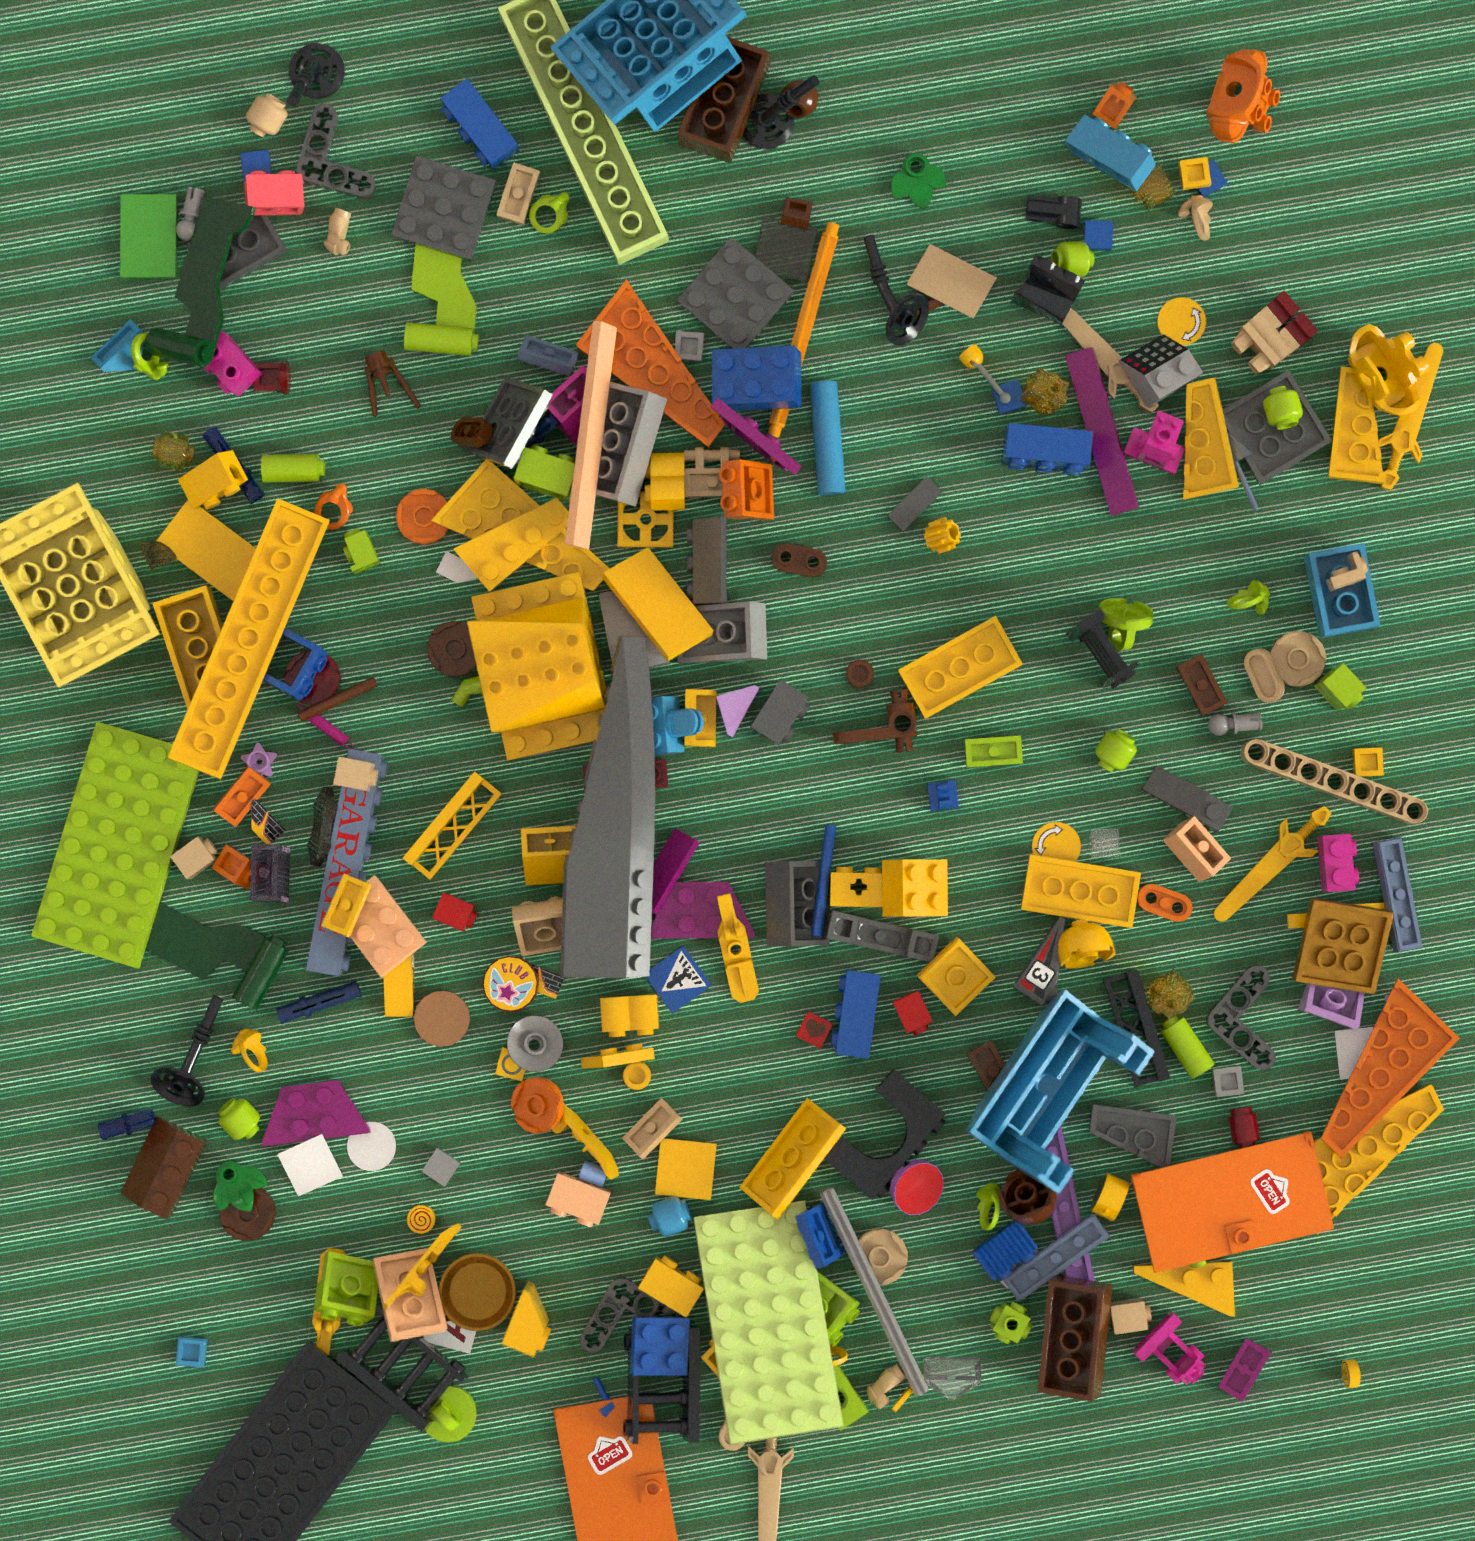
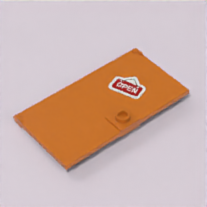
(1232, 1202)
(614, 1485)

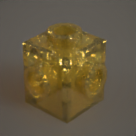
(1045, 392)
(1170, 994)

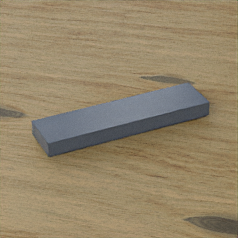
(1397, 894)
(1056, 1257)

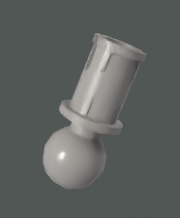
(191, 210)
(1220, 724)

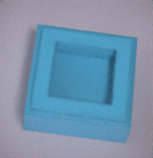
(191, 1351)

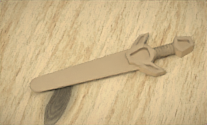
(1105, 354)
(769, 1487)

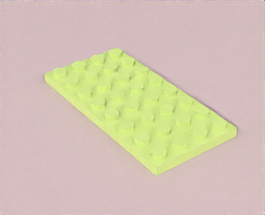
(767, 1325)

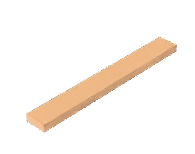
(590, 435)

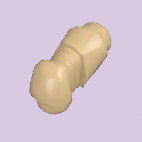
(337, 232)
(887, 1380)

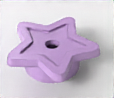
(259, 753)

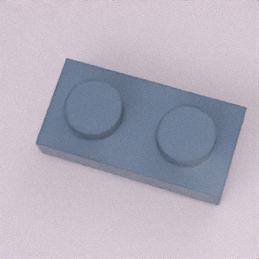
(548, 355)

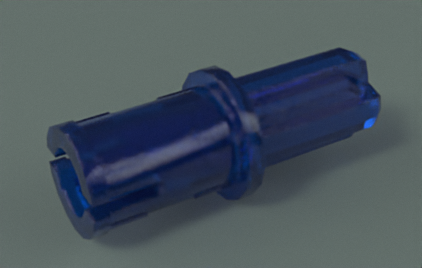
(126, 1124)

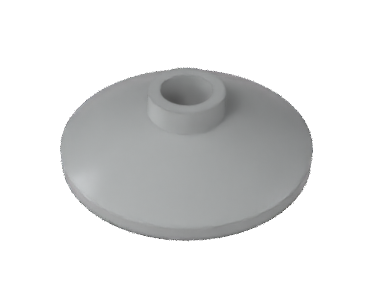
(538, 1030)

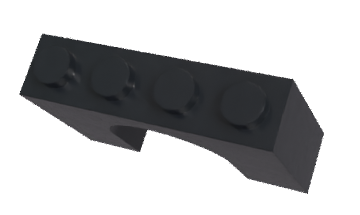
(920, 1118)

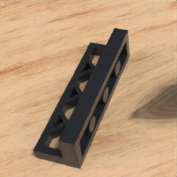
(1145, 1020)

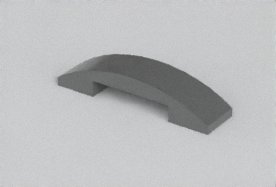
(882, 936)

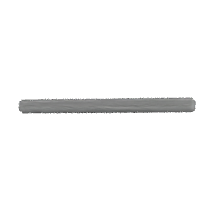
(874, 1291)

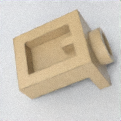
(1344, 577)

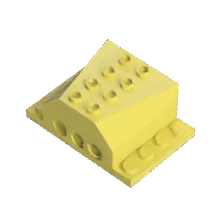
(73, 585)

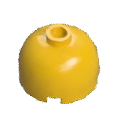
(1084, 944)

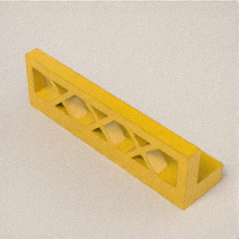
(443, 819)

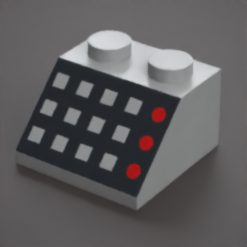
(1160, 369)

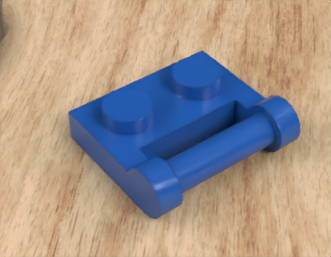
(819, 1235)

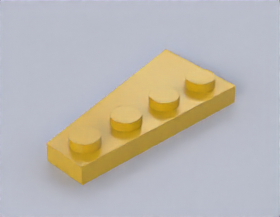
(1207, 447)

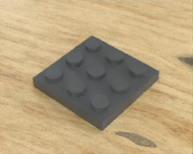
(443, 208)
(735, 295)
(513, 420)
(1274, 448)

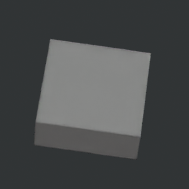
(689, 346)
(1228, 1081)
(441, 1166)

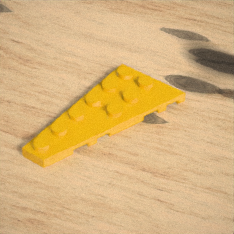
(494, 499)
(1372, 1153)

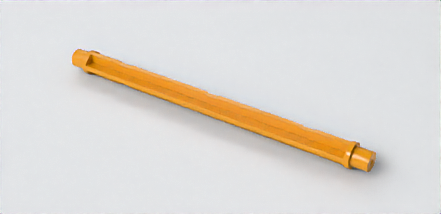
(809, 310)

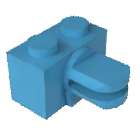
(672, 724)

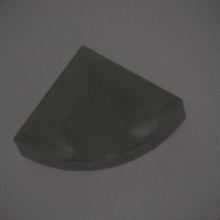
(156, 553)

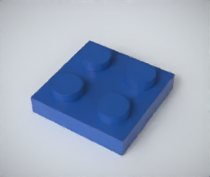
(659, 1345)

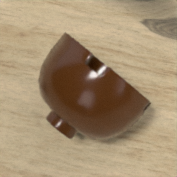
(1026, 1199)

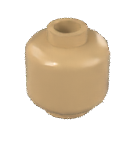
(266, 115)

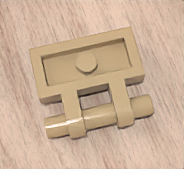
(706, 481)

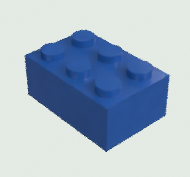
(757, 377)
(1047, 448)

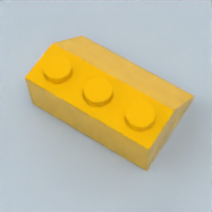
(529, 1323)

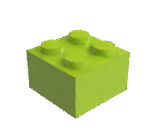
(545, 473)

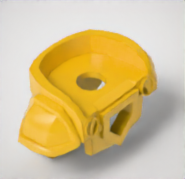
(1371, 350)

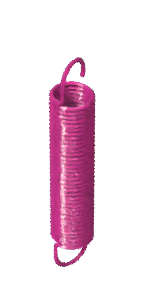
(329, 729)

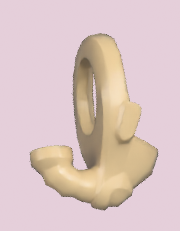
(1200, 216)

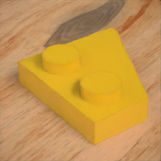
(611, 1057)

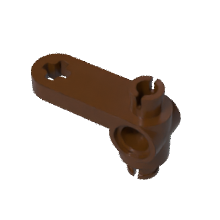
(899, 707)

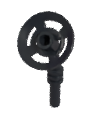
(314, 73)
(771, 117)
(901, 314)
(182, 1077)

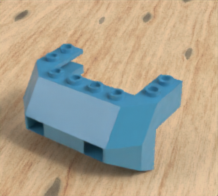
(1046, 1081)

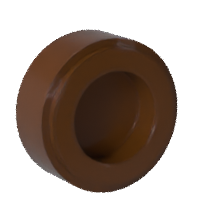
(859, 673)

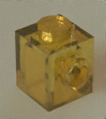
(1155, 189)

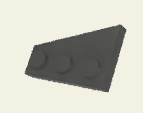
(1136, 1131)

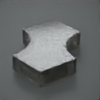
(320, 838)

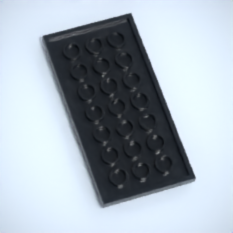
(286, 1455)

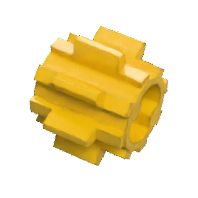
(942, 535)

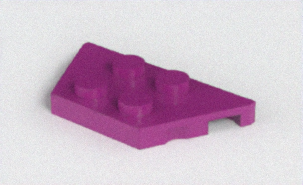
(748, 431)
(694, 911)
(313, 1110)

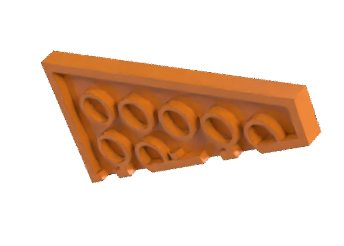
(1396, 1055)

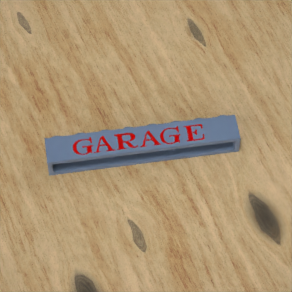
(347, 855)

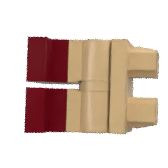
(1264, 338)

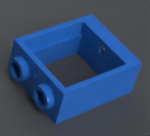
(303, 683)

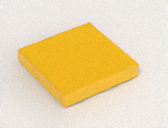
(956, 976)
(685, 1168)

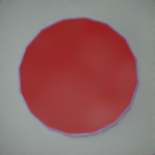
(916, 1187)

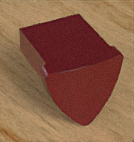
(275, 377)

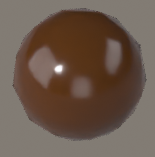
(807, 103)

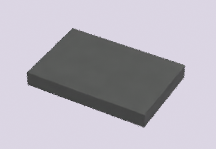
(251, 250)

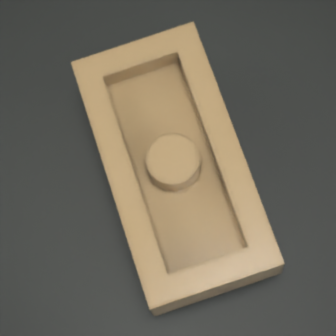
(518, 193)
(652, 1128)

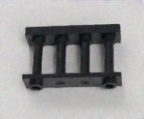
(1092, 634)
(398, 1395)
(687, 1397)

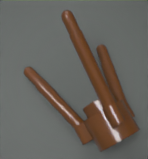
(379, 366)

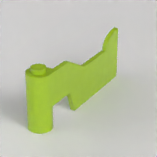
(440, 279)

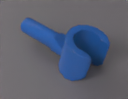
(609, 1407)

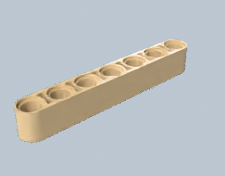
(1347, 782)

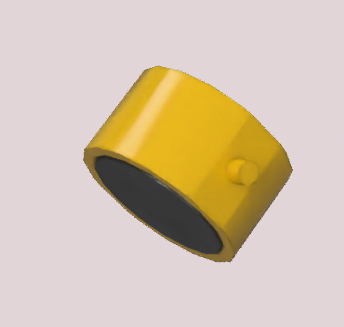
(1109, 1197)

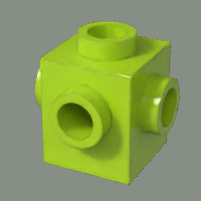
(1002, 1315)

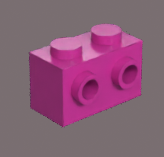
(232, 366)
(1336, 863)

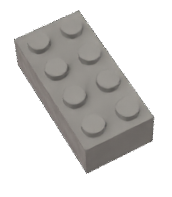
(627, 442)

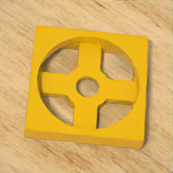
(624, 541)

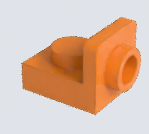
(1115, 104)
(234, 866)

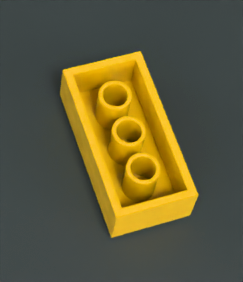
(190, 631)

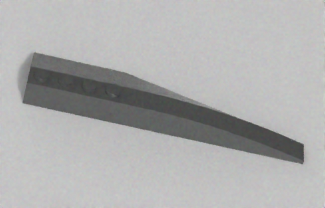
(613, 843)

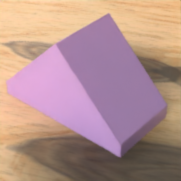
(735, 706)

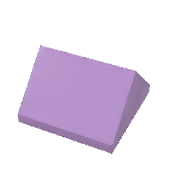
(1333, 1004)

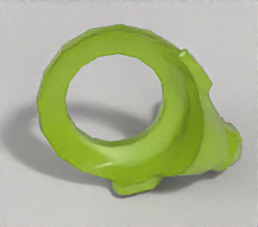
(558, 203)
(152, 367)
(1255, 593)
(988, 1195)

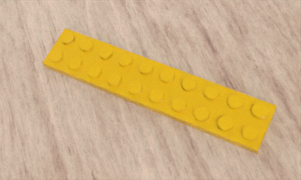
(248, 639)

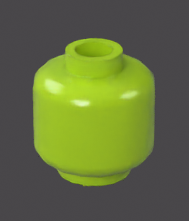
(1073, 257)
(1282, 408)
(1116, 750)
(239, 1118)

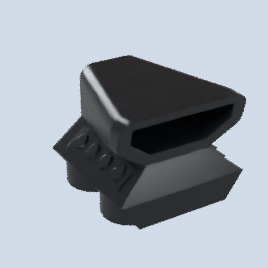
(1048, 290)

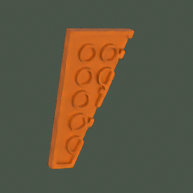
(650, 363)

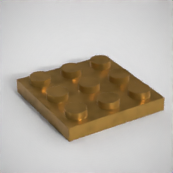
(1342, 945)

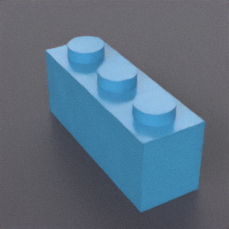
(1111, 152)

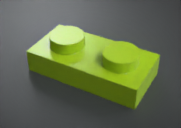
(993, 751)

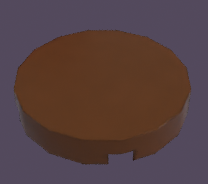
(451, 649)
(251, 1224)

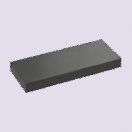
(914, 503)

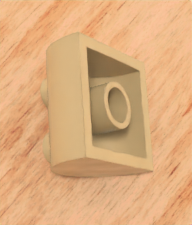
(538, 926)

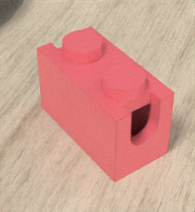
(274, 193)

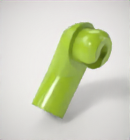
(466, 688)

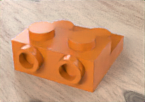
(747, 490)

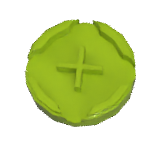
(1125, 620)
(452, 1415)

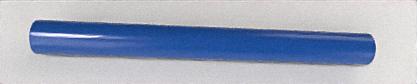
(823, 881)

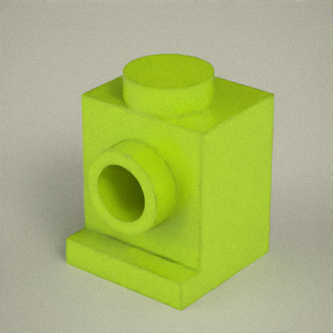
(360, 550)

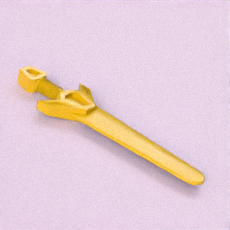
(1407, 427)
(1277, 858)

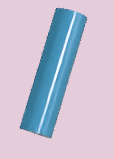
(827, 438)

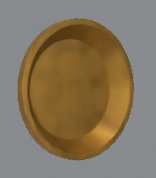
(477, 1292)

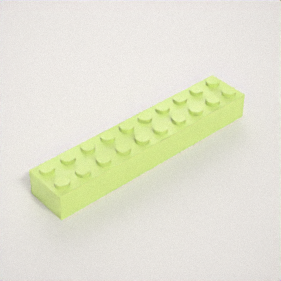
(585, 133)

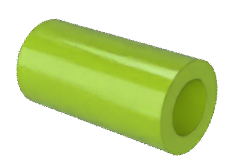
(292, 468)
(1186, 1046)

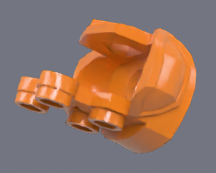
(1232, 115)

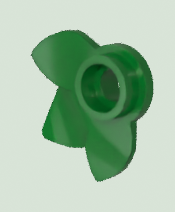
(919, 184)
(239, 1189)

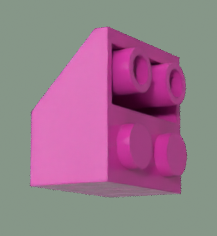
(567, 404)

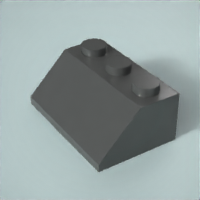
(708, 561)
(791, 903)

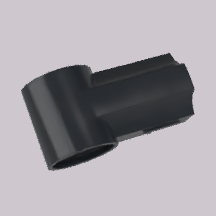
(1060, 211)

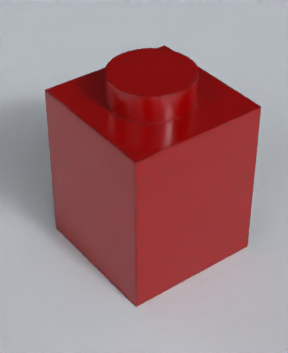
(455, 912)
(912, 1013)

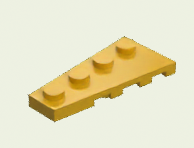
(1355, 441)
(510, 545)

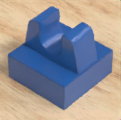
(942, 795)

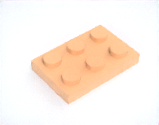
(384, 930)
(409, 1314)

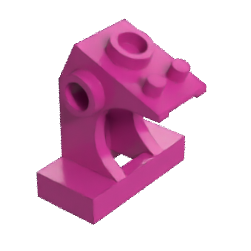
(1158, 445)
(1187, 1367)

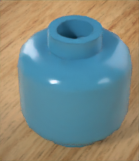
(670, 1216)

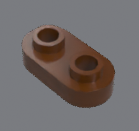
(472, 432)
(799, 560)

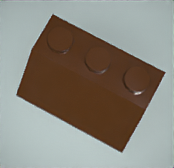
(163, 1168)

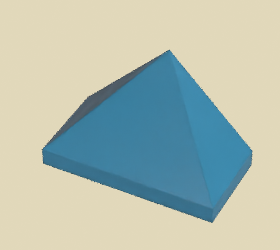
(116, 352)

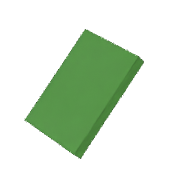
(148, 236)

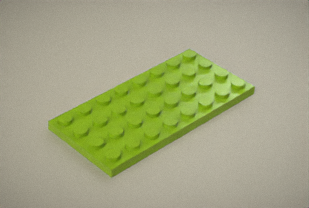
(116, 847)

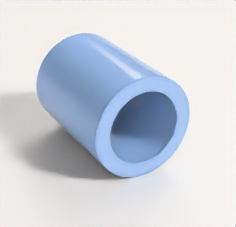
(592, 1174)

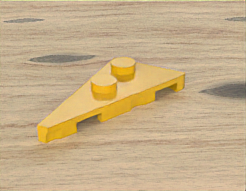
(1205, 1284)

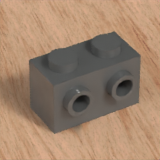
(780, 713)

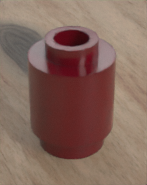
(1243, 1126)

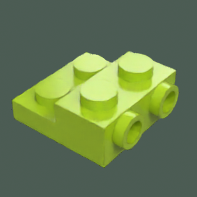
(346, 1289)
(838, 1308)

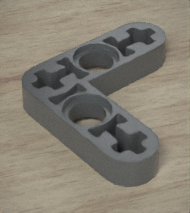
(319, 158)
(1234, 1013)
(619, 1306)

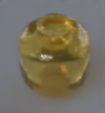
(172, 450)

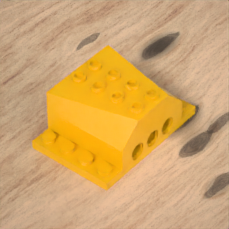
(539, 665)

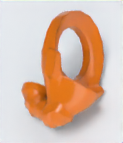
(339, 497)

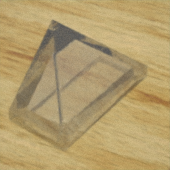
(952, 1375)

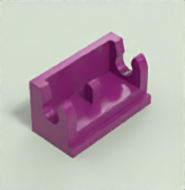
(1244, 1369)

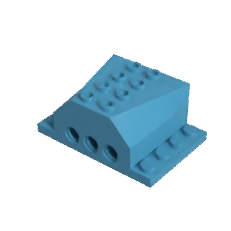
(651, 54)

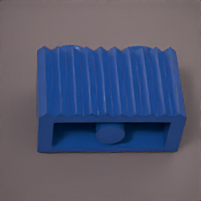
(1005, 1250)

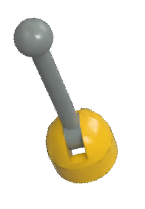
(973, 358)

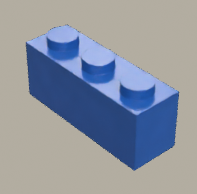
(478, 125)
(856, 1014)

